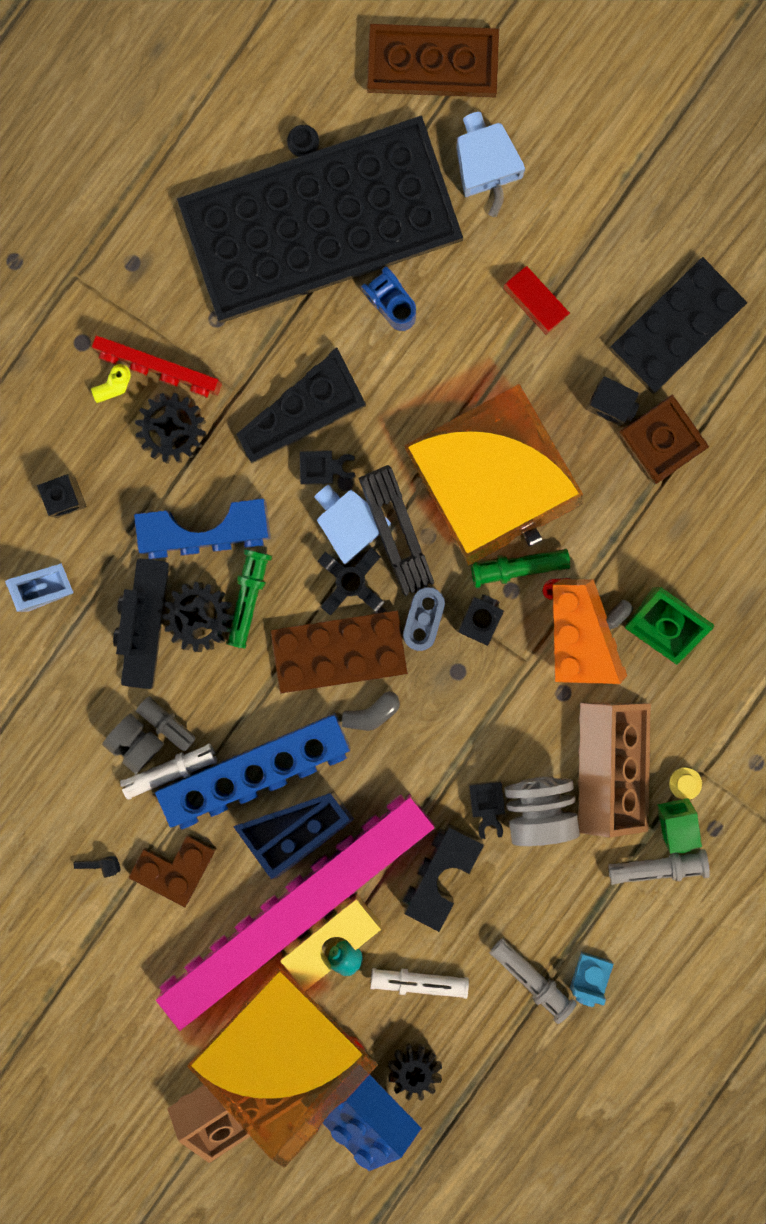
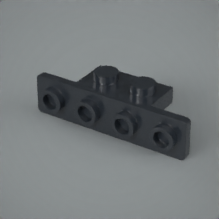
(141, 623)

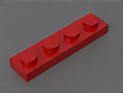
(143, 363)

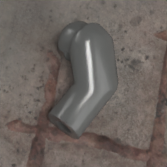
(619, 614)

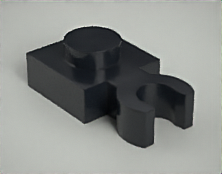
(319, 467)
(487, 803)

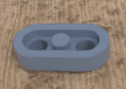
(424, 619)

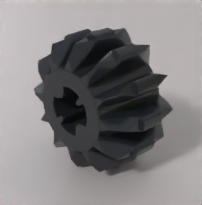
(406, 1063)

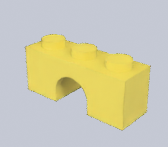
(350, 921)

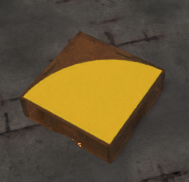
(494, 474)
(281, 1067)

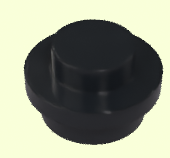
(302, 140)

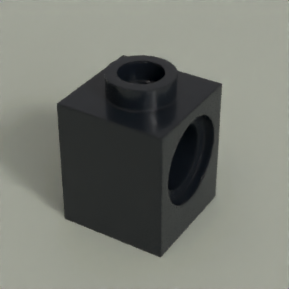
(613, 402)
(61, 496)
(478, 634)

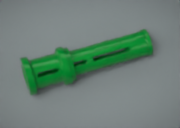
(505, 568)
(250, 582)

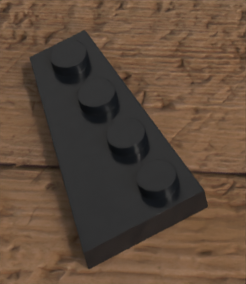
(311, 404)

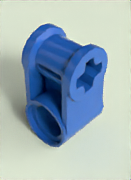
(388, 294)

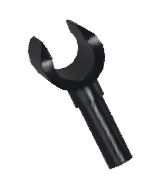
(109, 865)

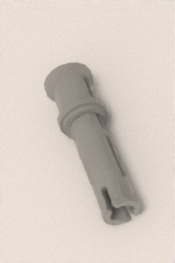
(674, 867)
(543, 990)

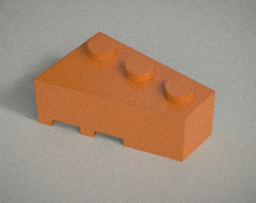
(582, 636)

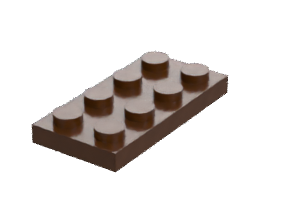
(433, 60)
(339, 652)

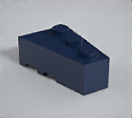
(294, 832)

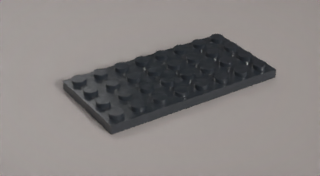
(320, 219)

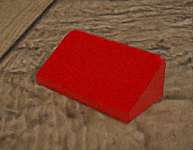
(536, 300)

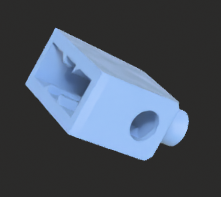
(486, 156)
(346, 522)

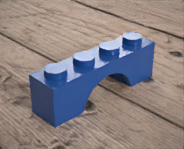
(161, 533)

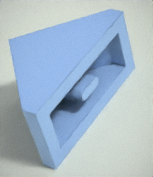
(39, 588)

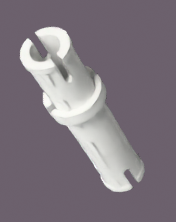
(181, 766)
(457, 986)

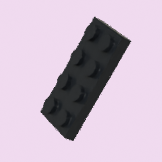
(678, 325)

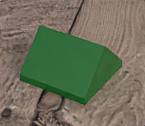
(668, 625)

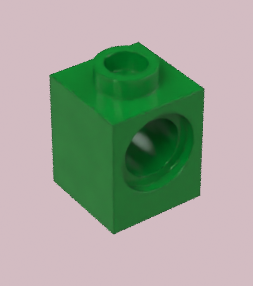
(679, 826)

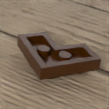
(177, 878)

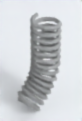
(497, 205)

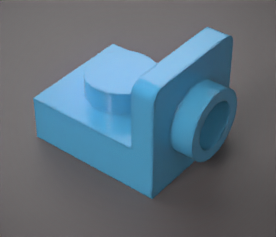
(591, 979)

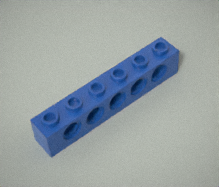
(181, 812)

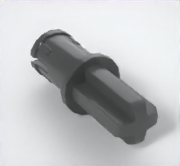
(165, 723)

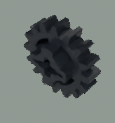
(172, 413)
(204, 606)

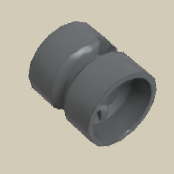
(132, 743)

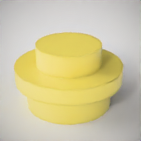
(685, 783)

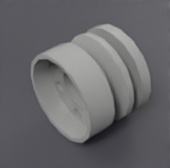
(542, 814)

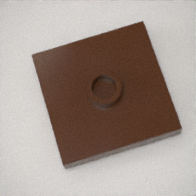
(663, 439)

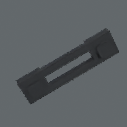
(379, 489)

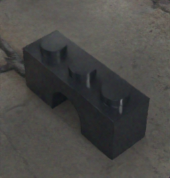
(452, 850)

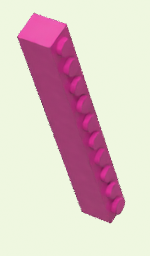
(294, 911)

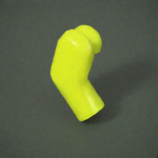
(115, 385)

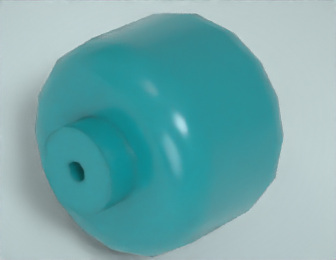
(345, 958)

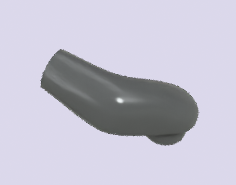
(374, 716)

